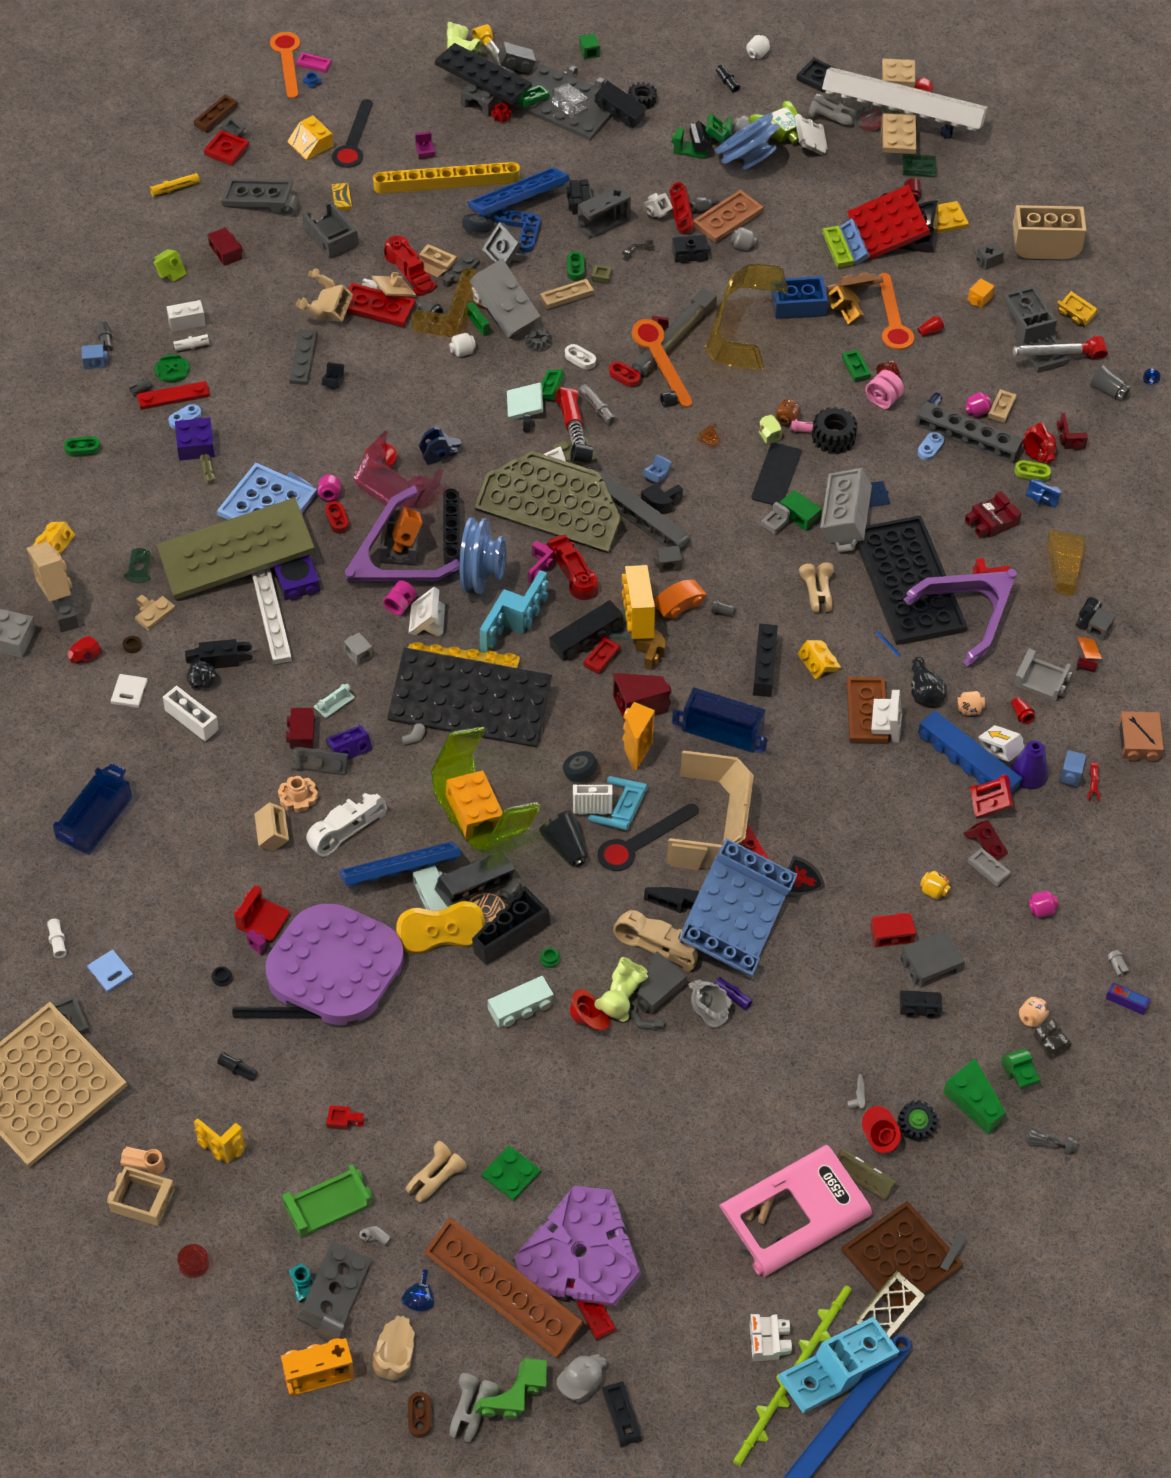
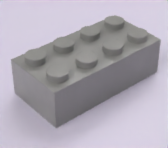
(15, 632)

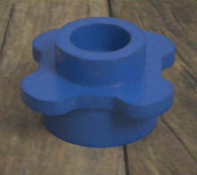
(312, 79)

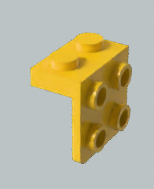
(223, 1148)

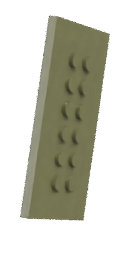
(235, 548)

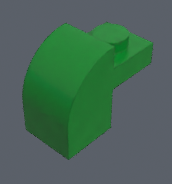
(1020, 1066)

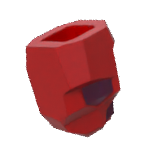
(84, 650)

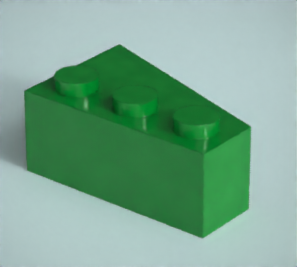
(975, 1097)

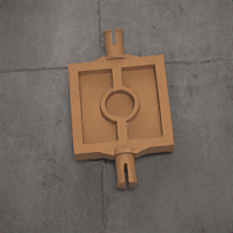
(862, 281)

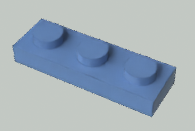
(854, 241)

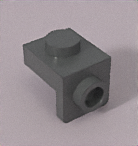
(233, 127)

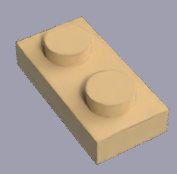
(1002, 406)

